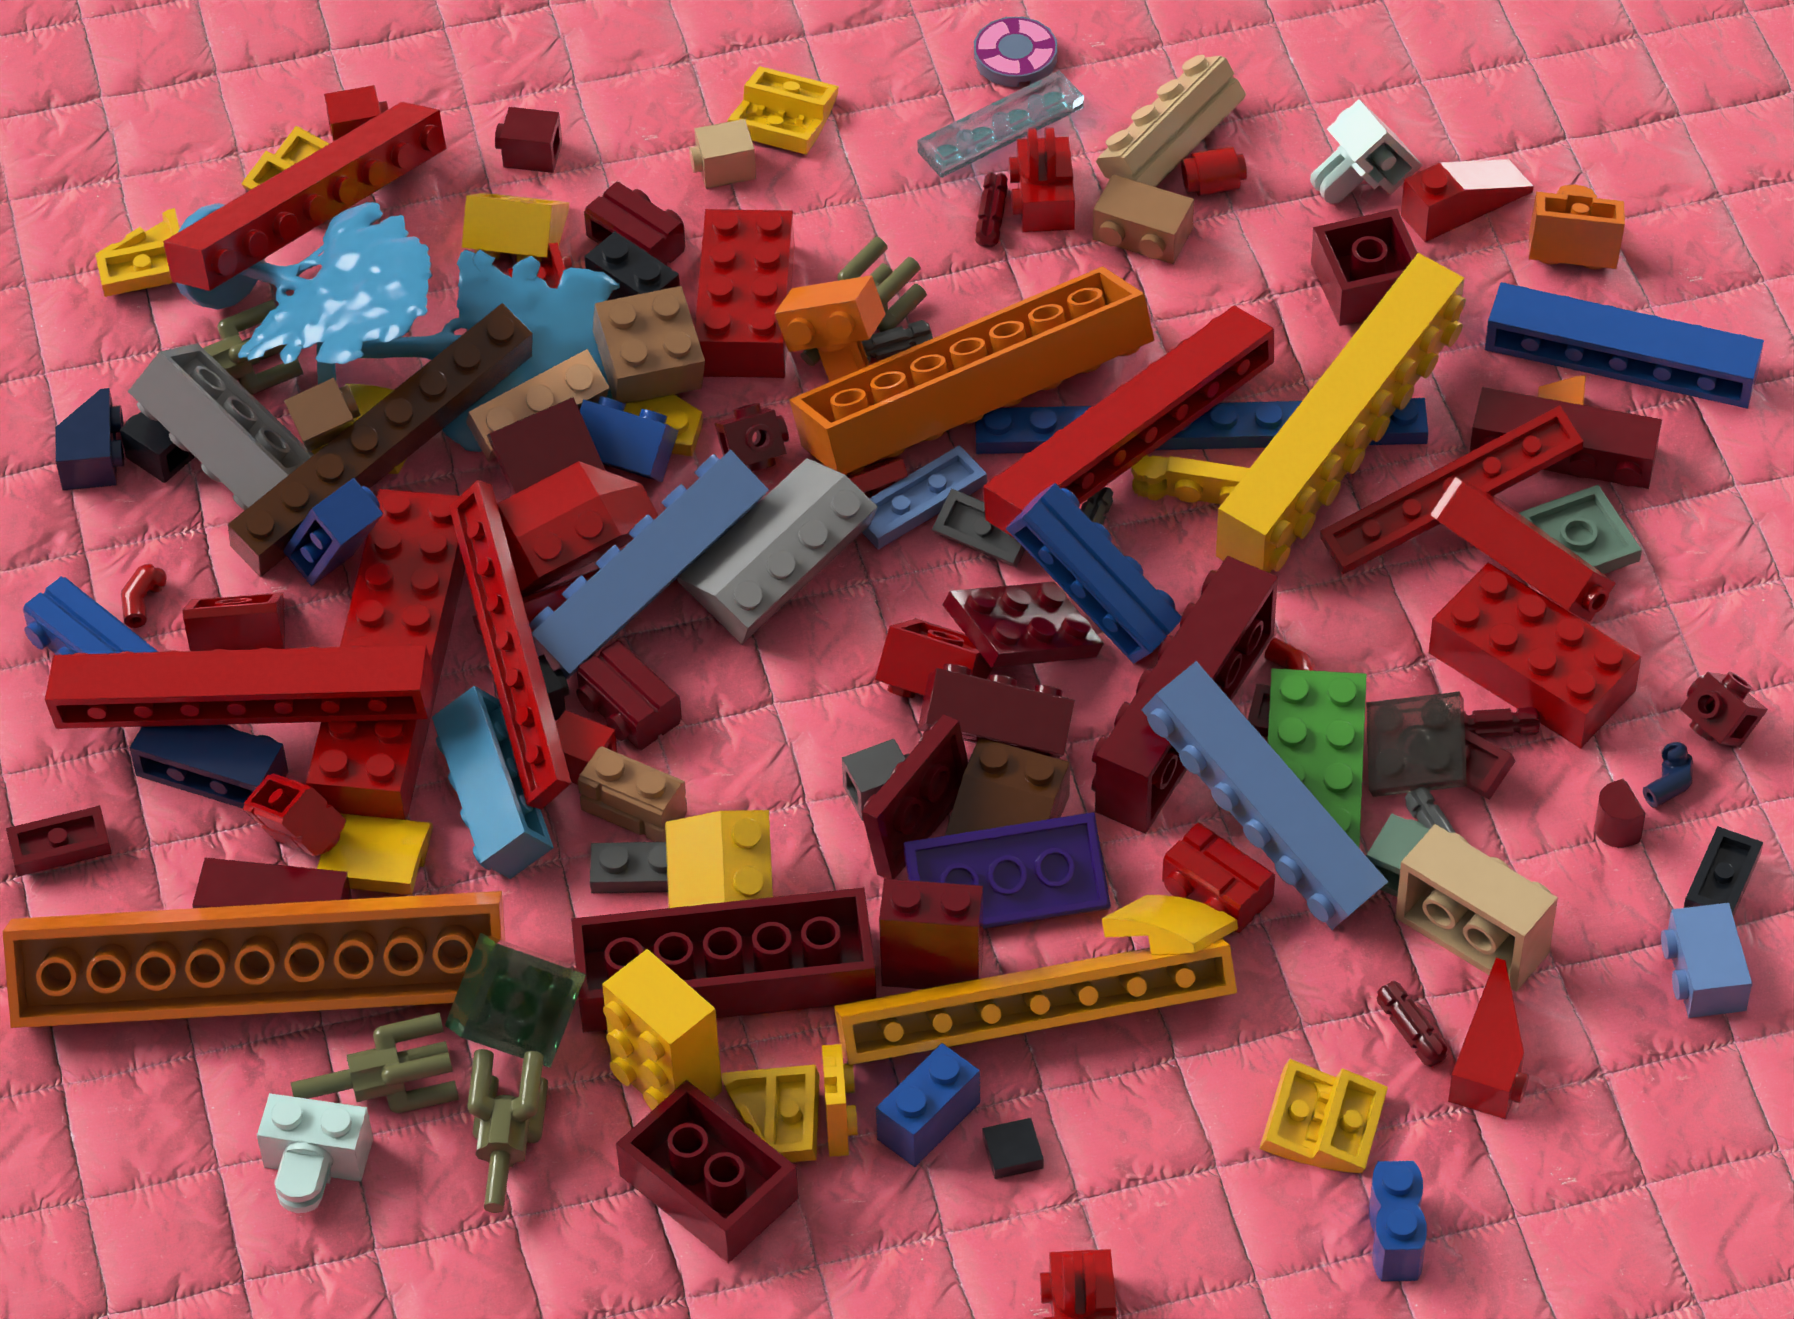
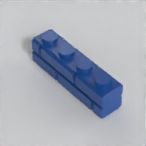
(1095, 572)
(75, 623)

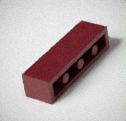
(1615, 445)

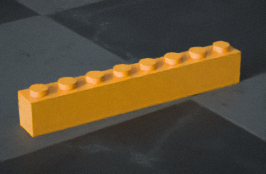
(1030, 1001)

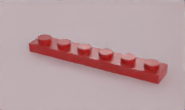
(1489, 468)

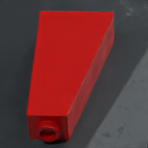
(1523, 549)

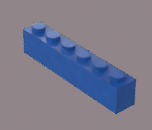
(1624, 345)

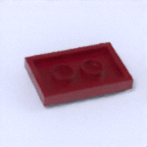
(1023, 624)
(915, 796)

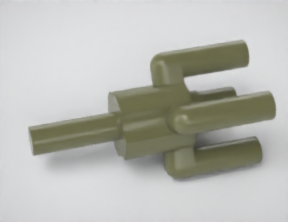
(887, 284)
(241, 369)
(385, 1070)
(503, 1121)

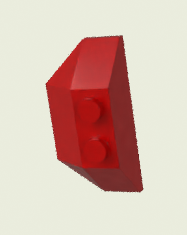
(569, 522)

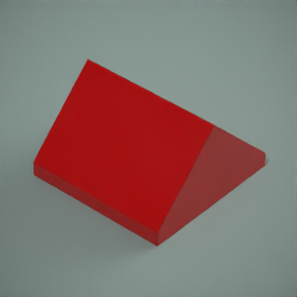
(235, 622)

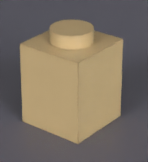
(723, 153)

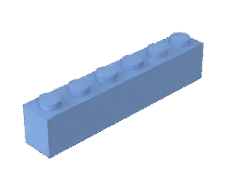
(647, 564)
(1263, 795)

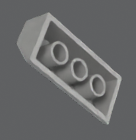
(218, 422)
(778, 547)

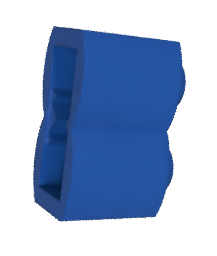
(1397, 1221)

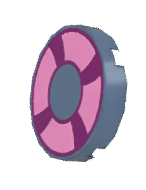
(1015, 51)

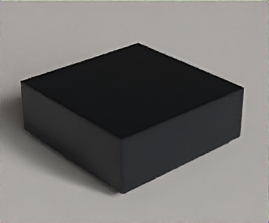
(1012, 1148)

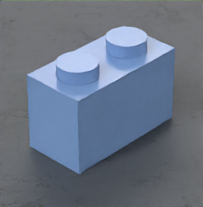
(1707, 960)

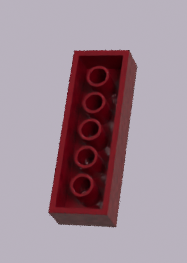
(1226, 637)
(738, 953)

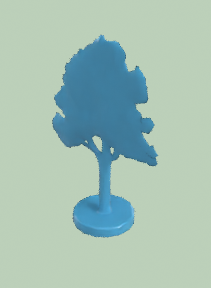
(365, 291)
(556, 317)

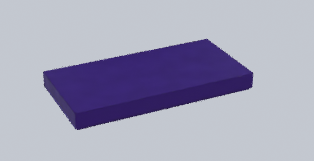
(1024, 868)

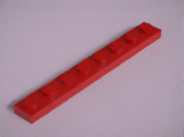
(510, 645)

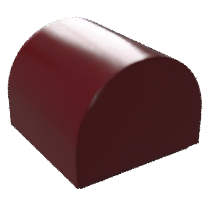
(1619, 815)

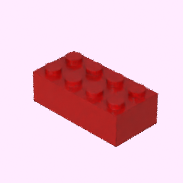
(740, 287)
(1534, 654)

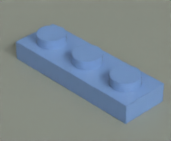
(922, 495)

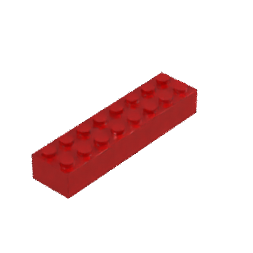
(400, 597)

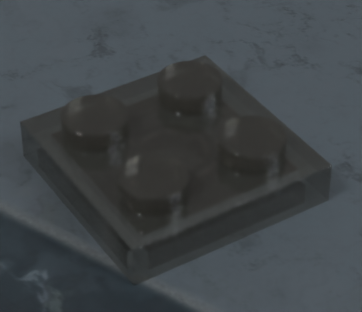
(1416, 744)

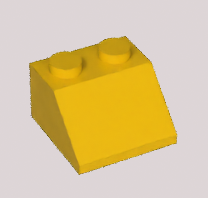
(512, 225)
(718, 858)

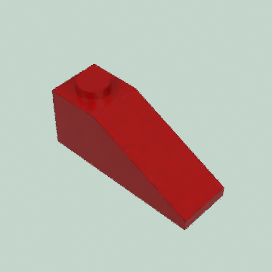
(1458, 193)
(1493, 1053)

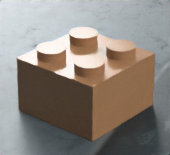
(648, 345)

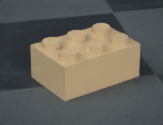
(1475, 905)

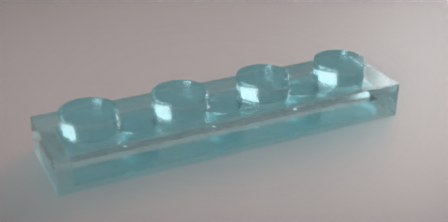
(1000, 124)

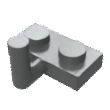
(965, 523)

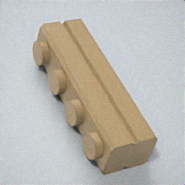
(1173, 122)

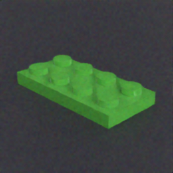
(1320, 737)

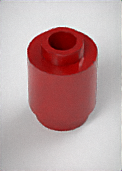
(1213, 171)

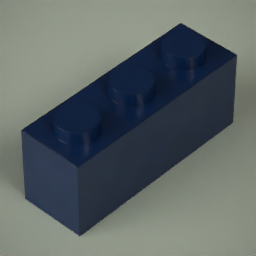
(207, 760)

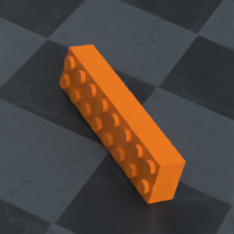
(972, 371)

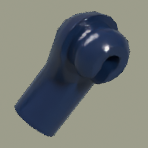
(1676, 775)

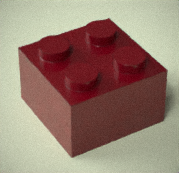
(1360, 261)

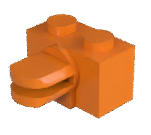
(1576, 228)
(833, 320)

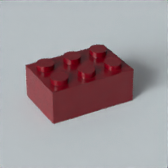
(707, 1171)

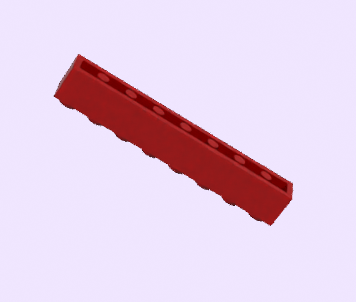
(304, 196)
(1137, 415)
(240, 686)

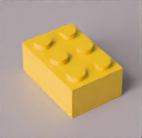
(660, 1031)

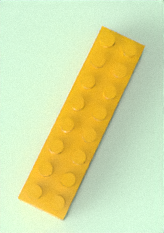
(1341, 416)

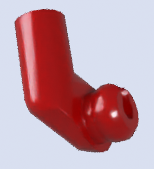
(136, 589)
(1288, 656)

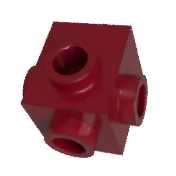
(737, 435)
(1722, 708)

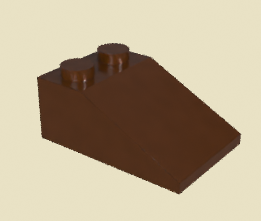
(1008, 788)

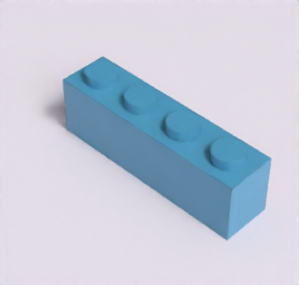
(488, 784)

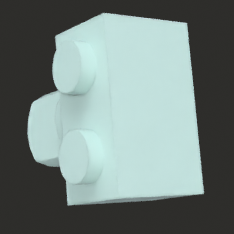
(1365, 153)
(310, 1145)

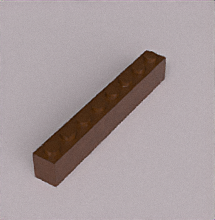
(385, 433)

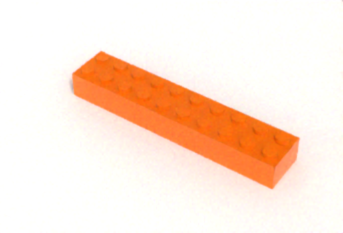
(244, 958)

